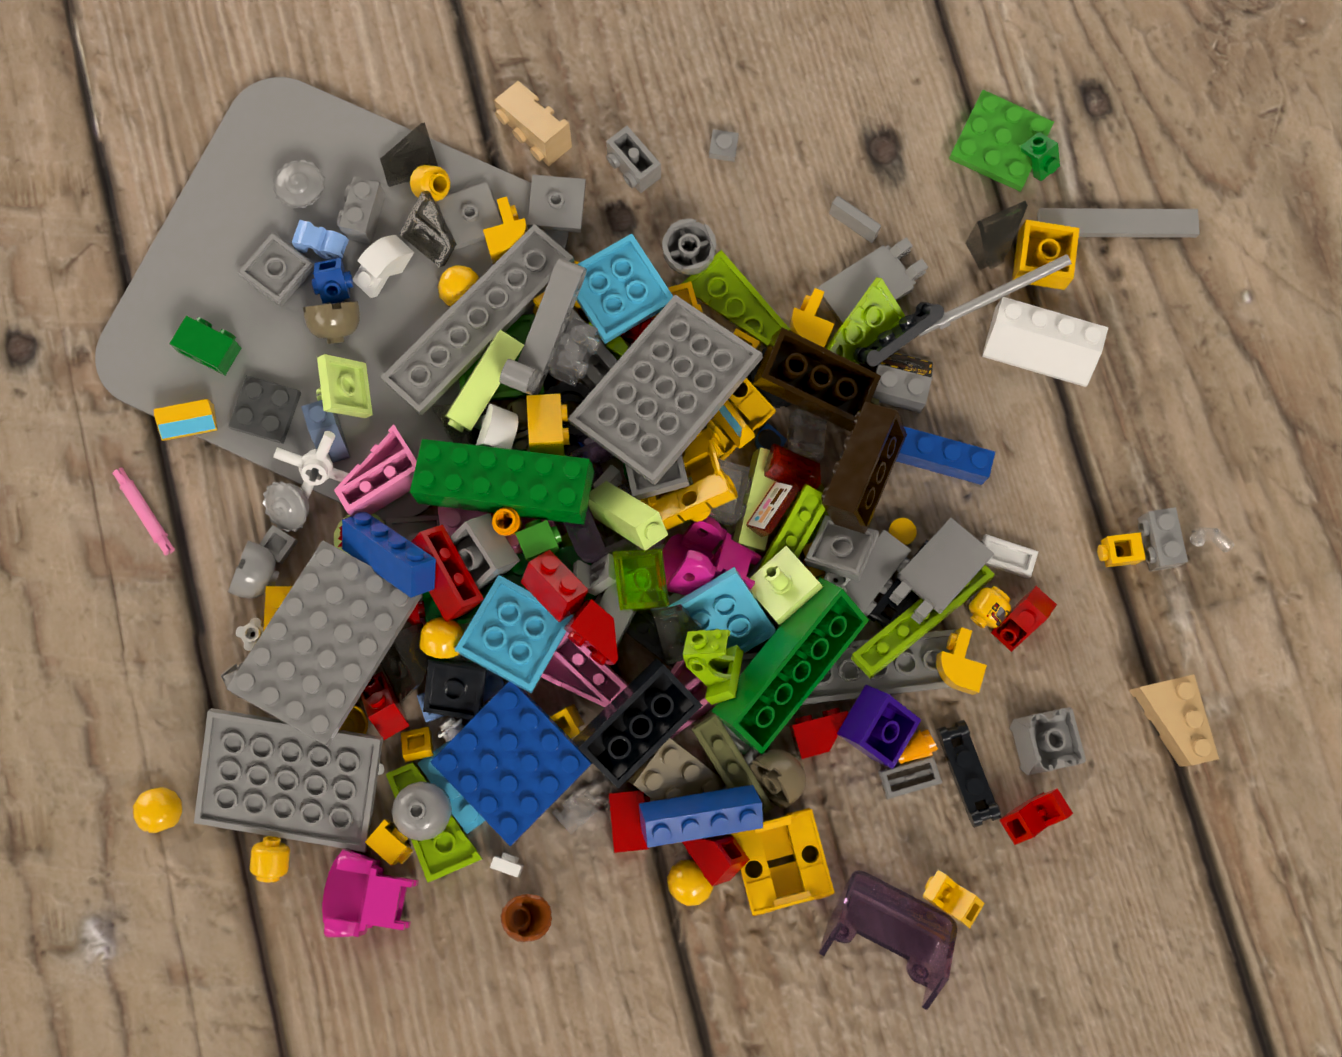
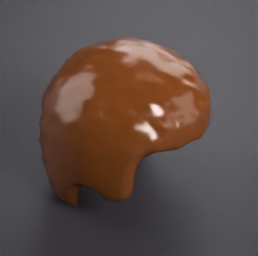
(526, 917)

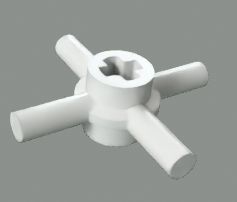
(315, 465)

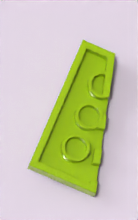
(736, 299)
(869, 318)
(446, 851)

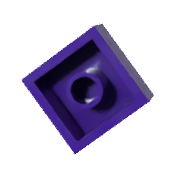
(879, 726)

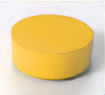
(903, 530)

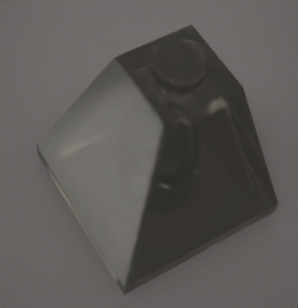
(994, 236)
(405, 662)

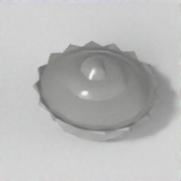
(298, 184)
(286, 505)

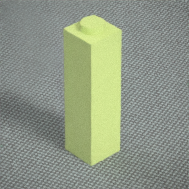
(482, 382)
(759, 487)
(626, 515)

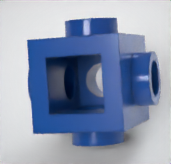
(332, 281)

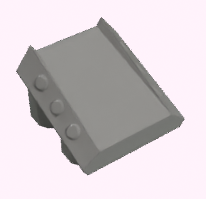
(1047, 741)

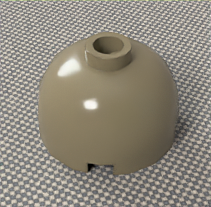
(332, 320)
(781, 775)

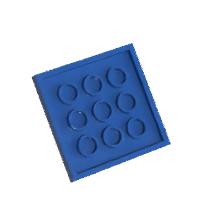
(511, 762)

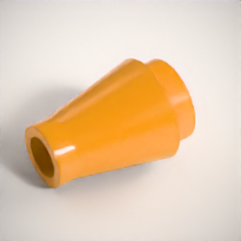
(502, 520)
(919, 746)

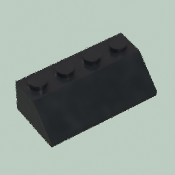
(637, 723)

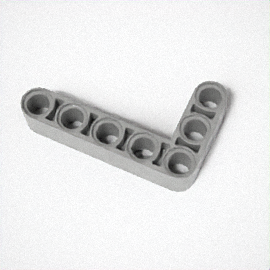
(546, 330)

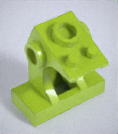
(707, 657)

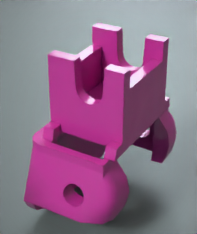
(691, 562)
(362, 896)

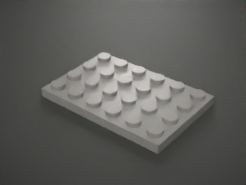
(665, 389)
(323, 644)
(286, 784)

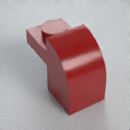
(1035, 815)

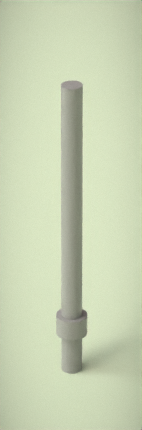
(999, 292)

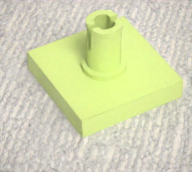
(344, 386)
(784, 585)

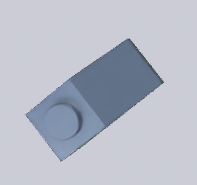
(320, 421)

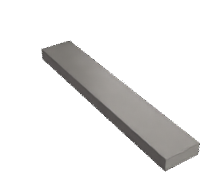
(1125, 221)

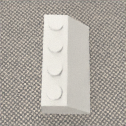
(1044, 341)

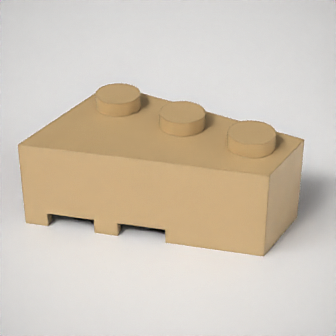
(533, 123)
(1179, 718)

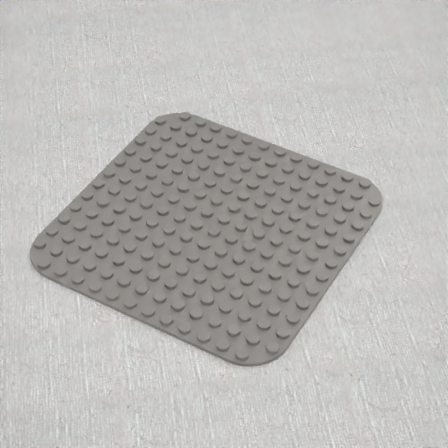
(224, 220)

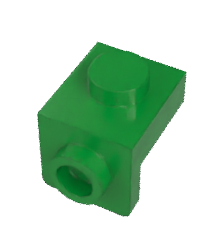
(1043, 154)

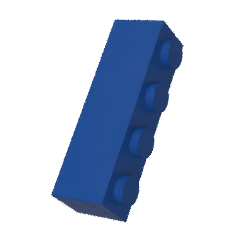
(946, 456)
(389, 554)
(700, 816)

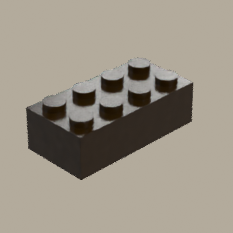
(815, 378)
(864, 467)

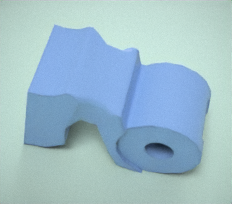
(324, 242)

